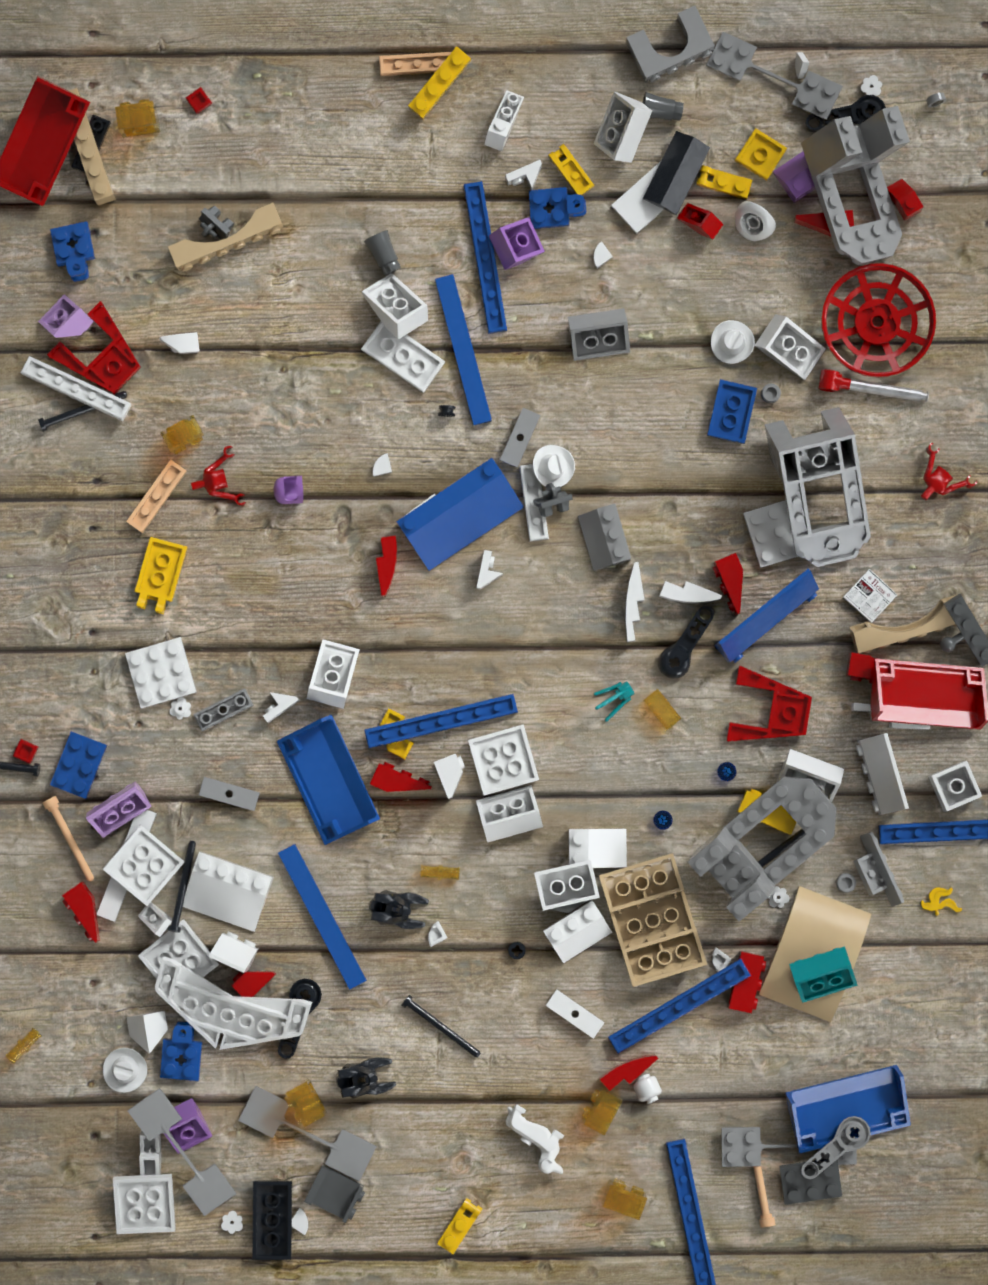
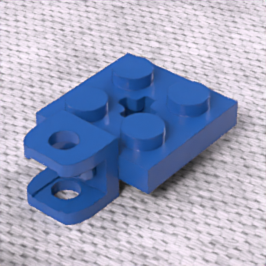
(563, 205)
(75, 257)
(183, 1045)

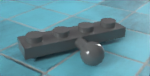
(968, 628)

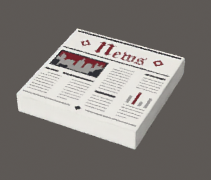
(870, 596)

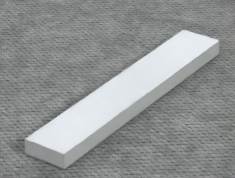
(76, 388)
(115, 891)

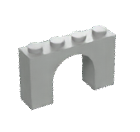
(654, 65)

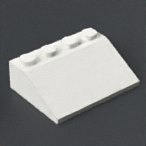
(882, 774)
(227, 891)

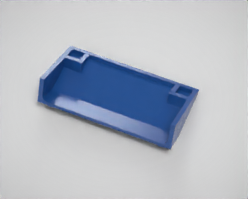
(460, 514)
(768, 616)
(328, 779)
(873, 1096)

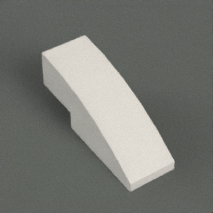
(688, 594)
(150, 1155)

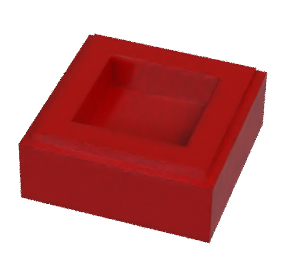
(198, 100)
(25, 751)

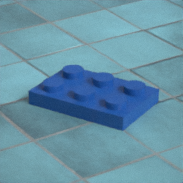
(732, 411)
(78, 765)

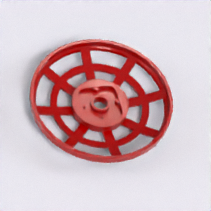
(886, 311)

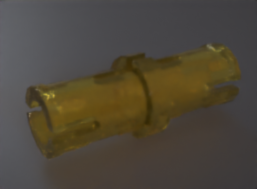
(440, 872)
(23, 1045)

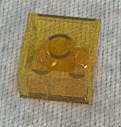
(137, 118)
(305, 1102)
(602, 1110)
(624, 1199)

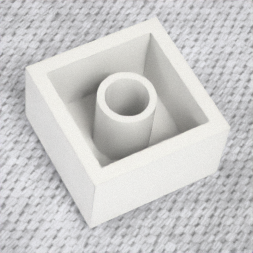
(955, 786)

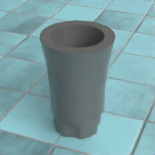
(663, 107)
(383, 252)

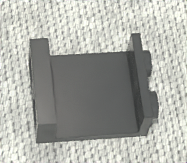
(335, 1193)

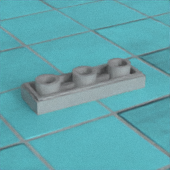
(524, 426)
(234, 703)
(217, 790)

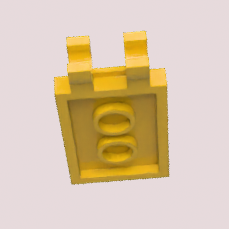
(160, 573)

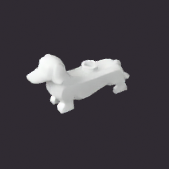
(538, 1136)

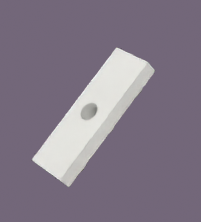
(584, 1021)

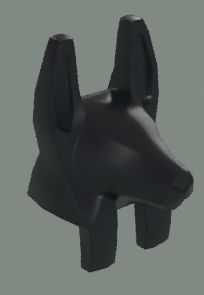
(395, 908)
(362, 1079)

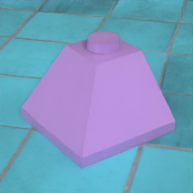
(65, 319)

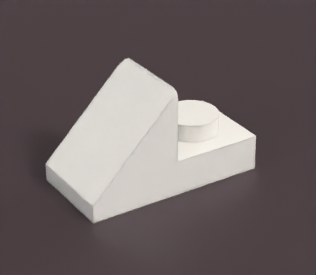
(529, 172)
(485, 575)
(284, 703)
(155, 919)

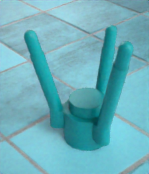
(623, 691)

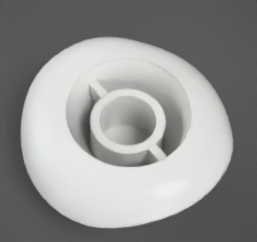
(754, 221)
(732, 341)
(553, 465)
(124, 1070)

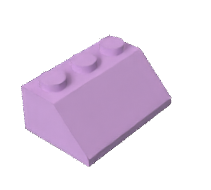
(118, 809)

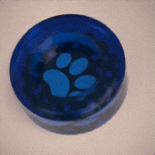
(726, 771)
(662, 820)

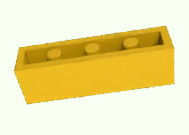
(439, 82)

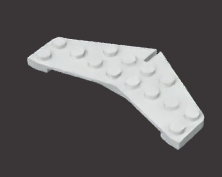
(217, 1012)

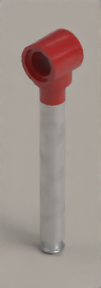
(833, 381)

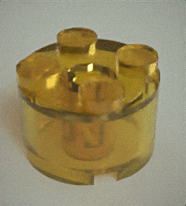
(182, 434)

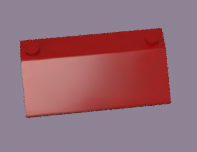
(41, 140)
(929, 694)

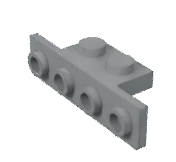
(876, 872)

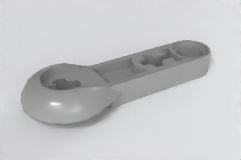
(840, 1144)

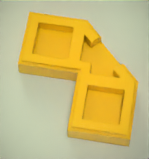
(398, 748)

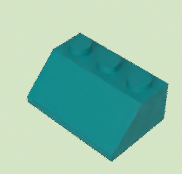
(823, 974)

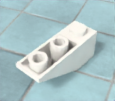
(503, 121)

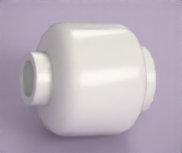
(647, 1088)

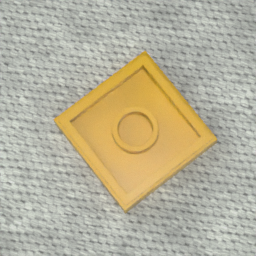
(761, 154)

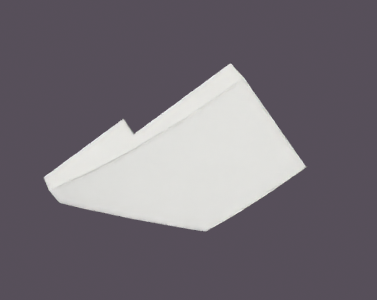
(182, 343)

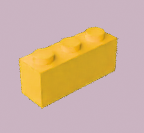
(778, 819)

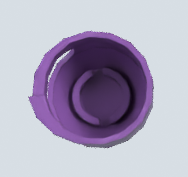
(289, 490)

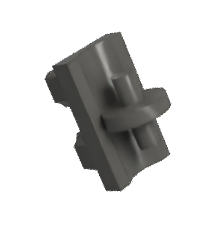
(213, 226)
(552, 496)

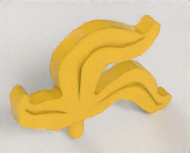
(934, 904)

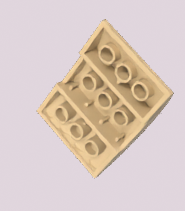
(652, 920)
(812, 928)

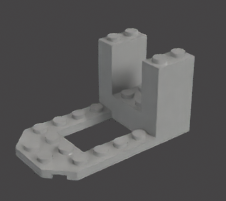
(849, 147)
(815, 458)
(739, 870)

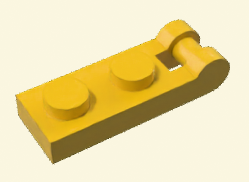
(571, 170)
(724, 182)
(459, 1226)

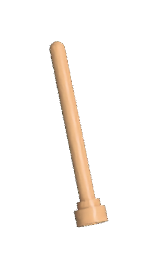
(52, 806)
(766, 1217)

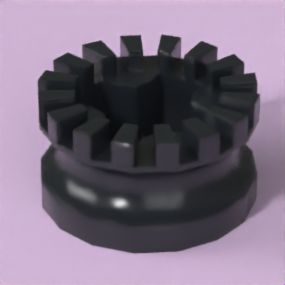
(446, 410)
(513, 945)

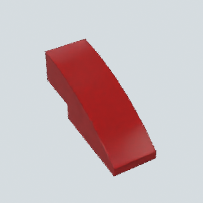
(387, 564)
(627, 1070)

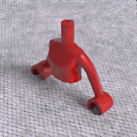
(940, 478)
(217, 480)

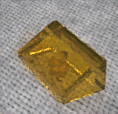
(662, 709)

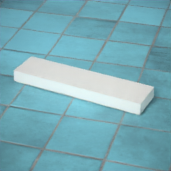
(532, 490)

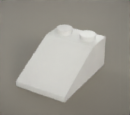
(396, 305)
(790, 346)
(332, 674)
(602, 846)
(234, 952)

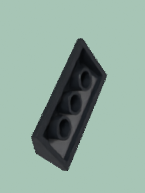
(676, 172)
(272, 1220)

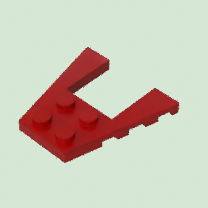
(112, 366)
(788, 711)

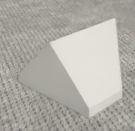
(147, 1029)

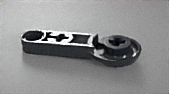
(856, 111)
(683, 648)
(315, 992)

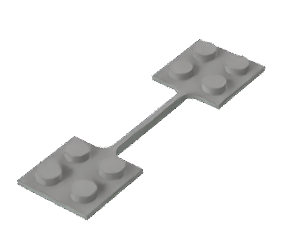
(814, 94)
(267, 1111)
(155, 1117)
(743, 1148)

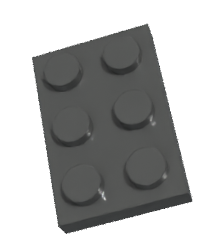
(799, 1189)

